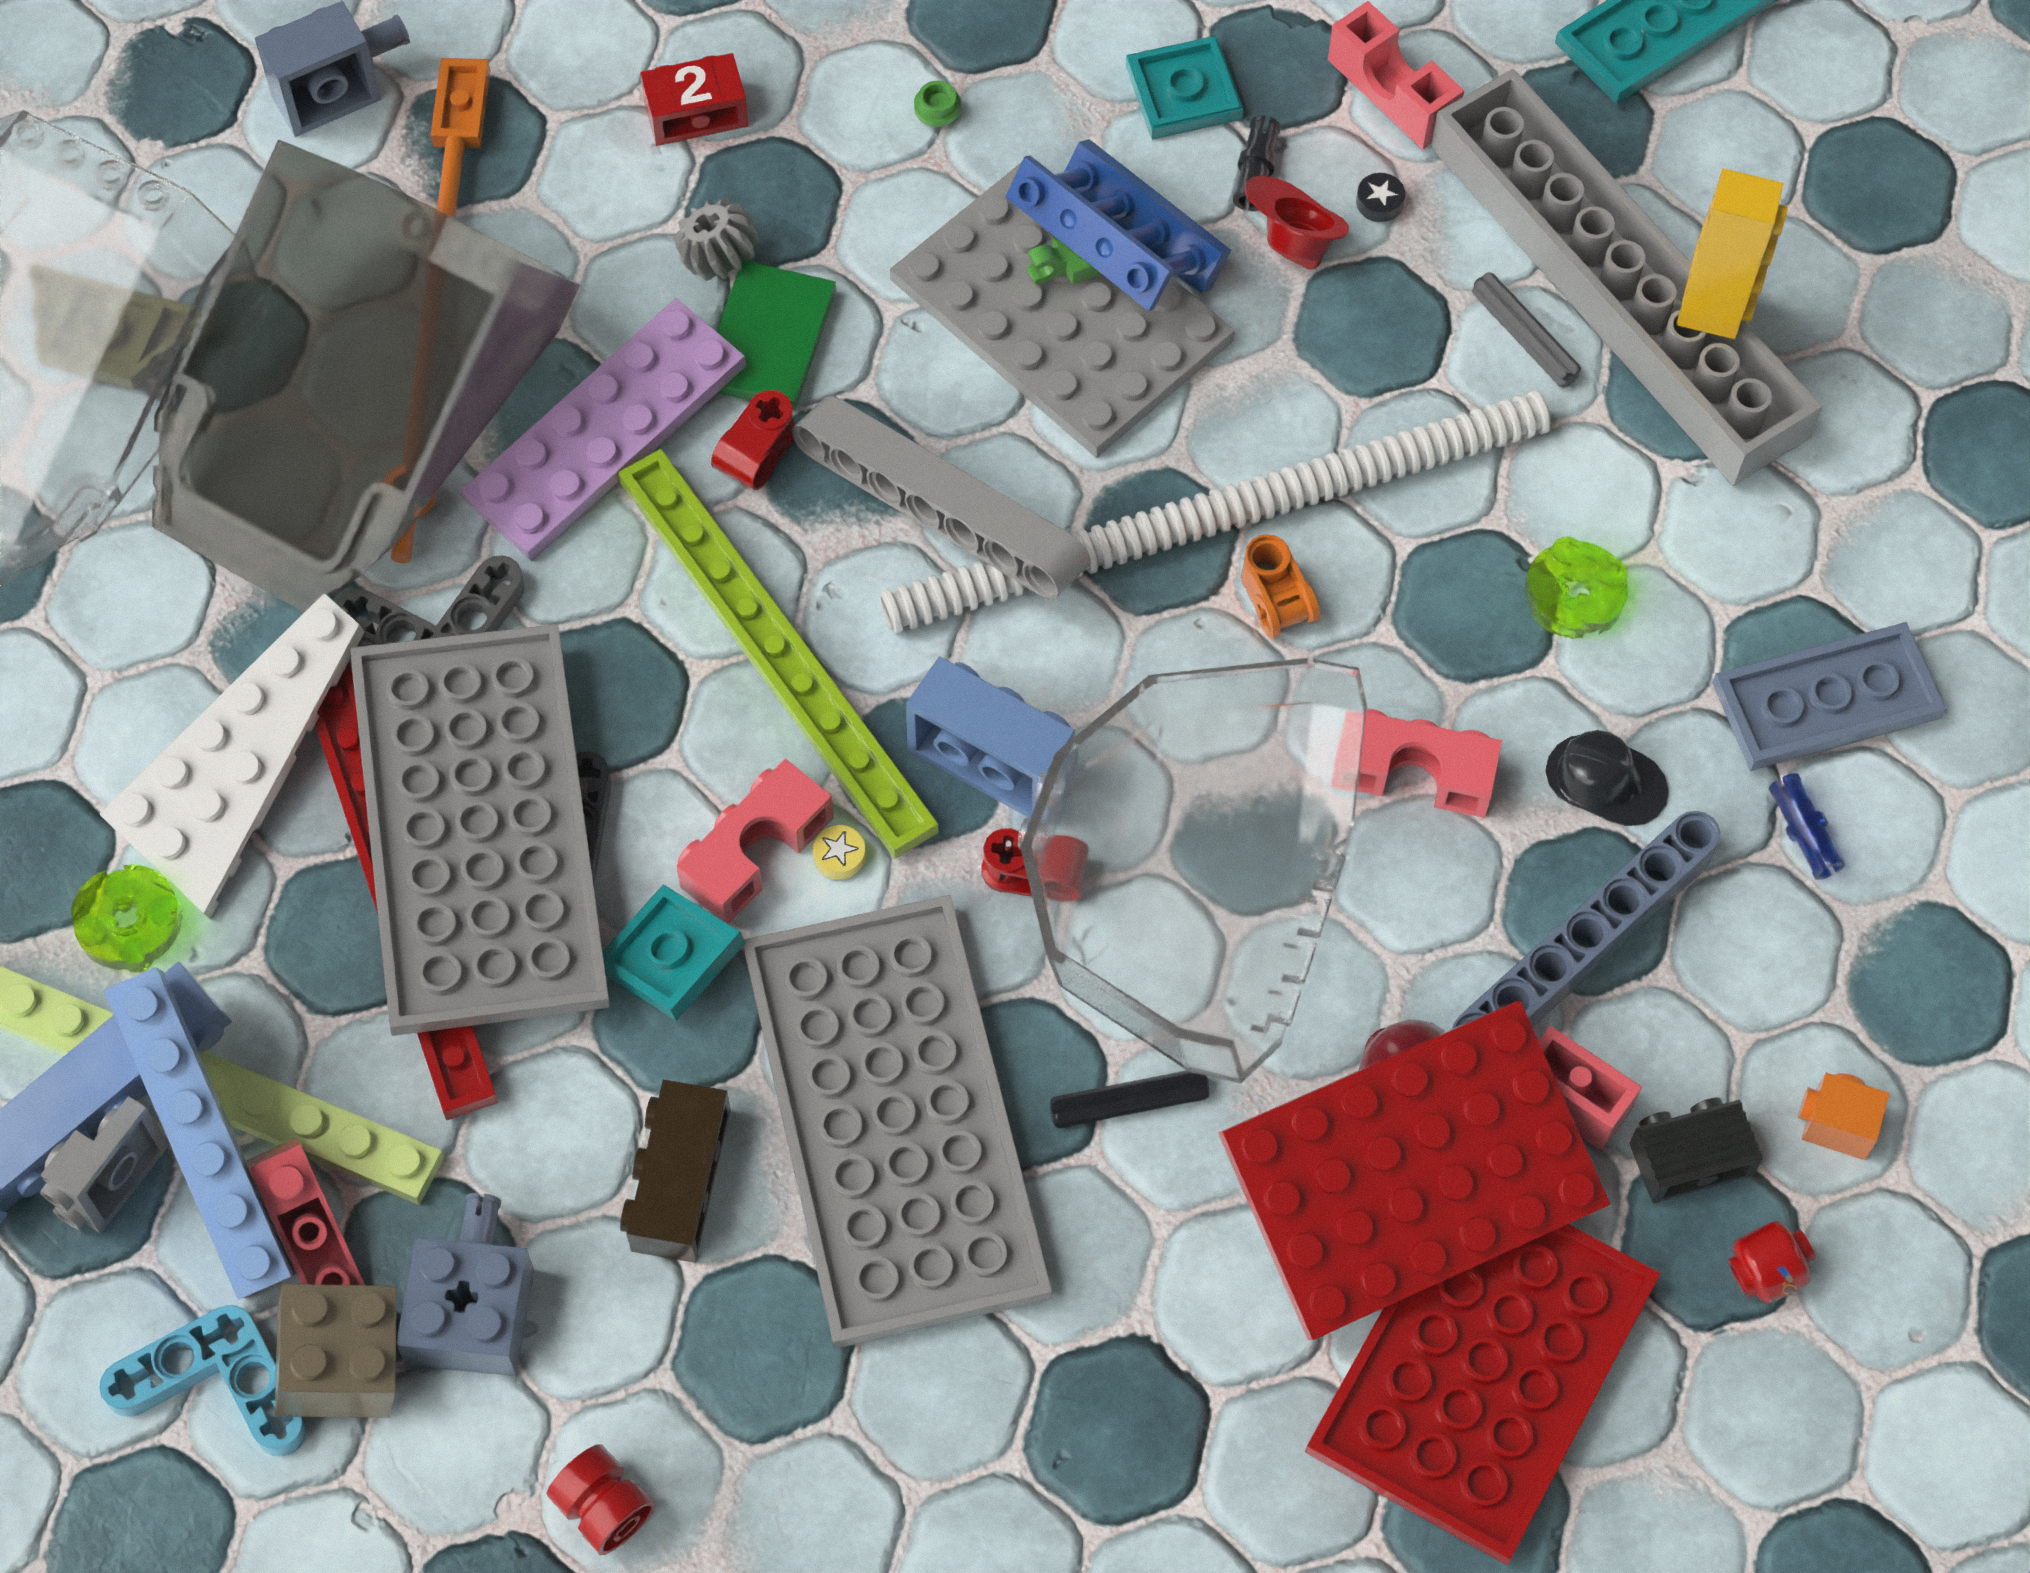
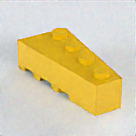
(1733, 253)

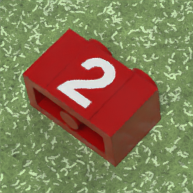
(694, 98)

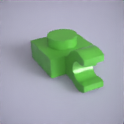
(1057, 260)

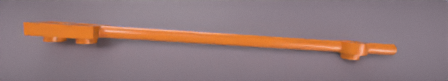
(456, 126)

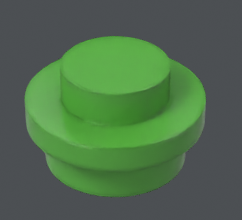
(937, 104)

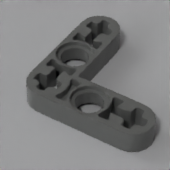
(471, 598)

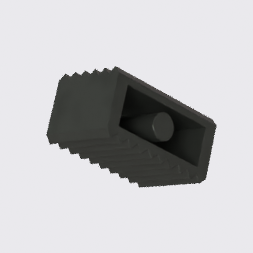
(1695, 1149)

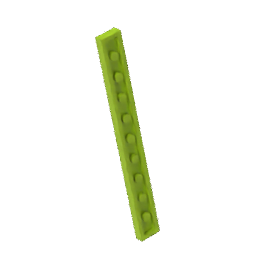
(779, 654)

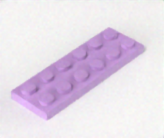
(603, 428)

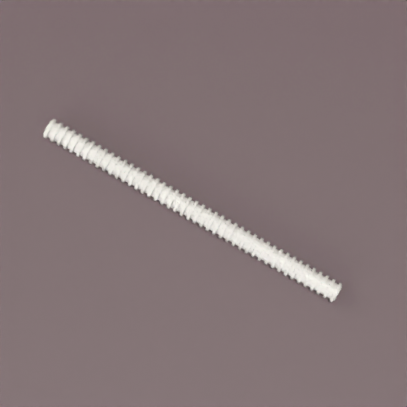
(1239, 504)

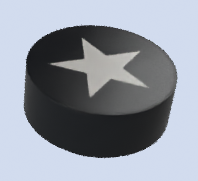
(1380, 197)

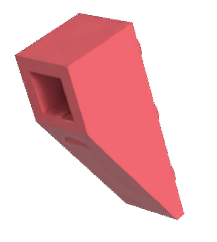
(303, 1216)

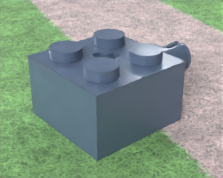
(324, 65)
(460, 1271)

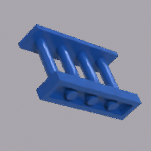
(1118, 224)

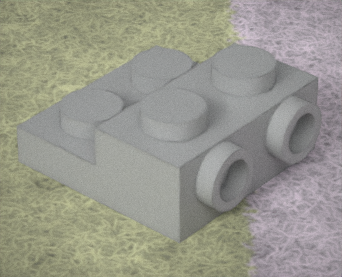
(97, 1177)

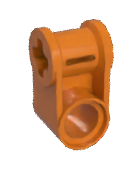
(1279, 594)

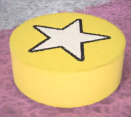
(839, 852)

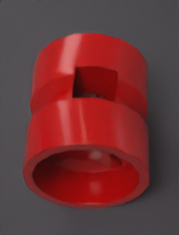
(594, 1492)

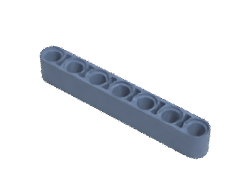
(1601, 923)

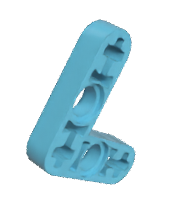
(228, 1359)

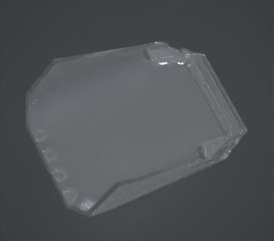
(93, 317)

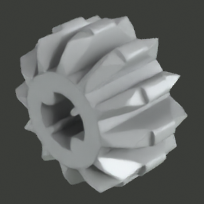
(716, 239)

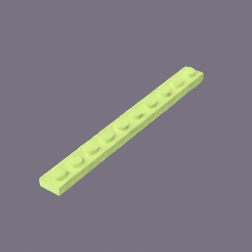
(248, 1098)

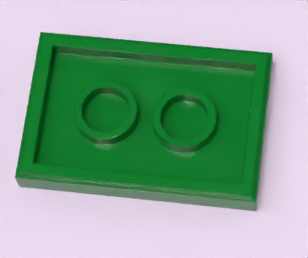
(776, 325)

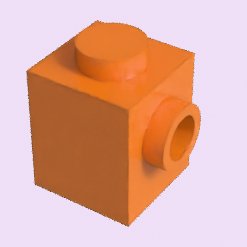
(1843, 1114)

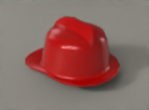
(1295, 222)

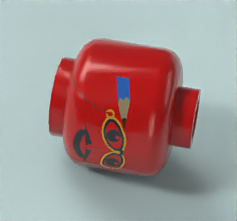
(1771, 1262)

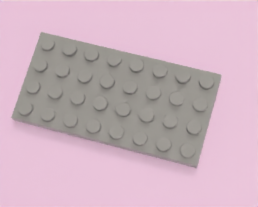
(477, 830)
(895, 1122)

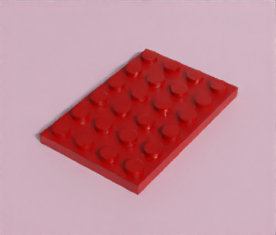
(1413, 1169)
(1484, 1384)

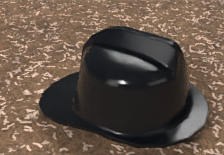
(1607, 778)

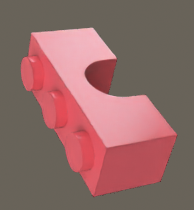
(1369, 56)
(1458, 761)
(780, 807)

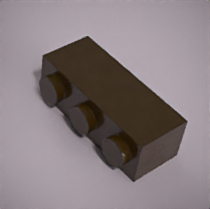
(676, 1170)

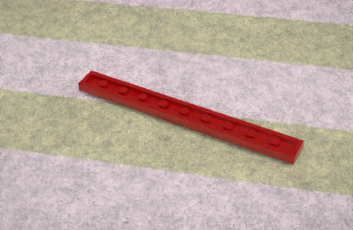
(450, 1053)

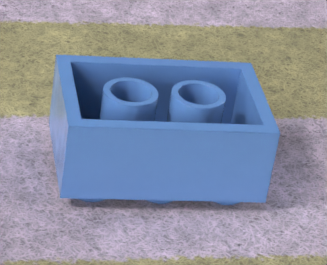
(983, 734)

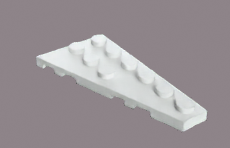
(226, 768)

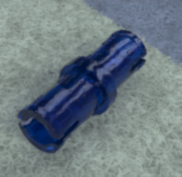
(1806, 826)

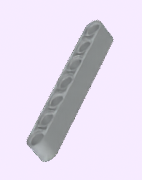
(941, 497)

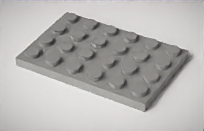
(1069, 348)

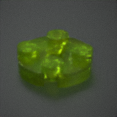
(1579, 562)
(136, 944)

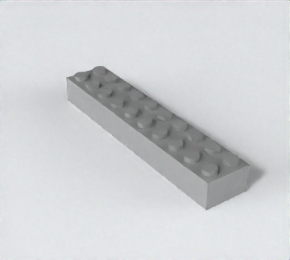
(1621, 275)

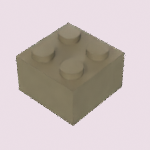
(335, 1351)

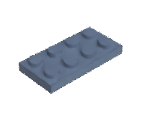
(1828, 696)

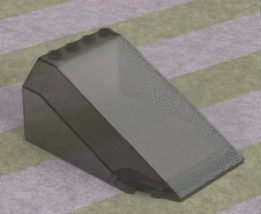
(339, 375)

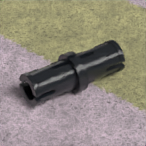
(1257, 157)

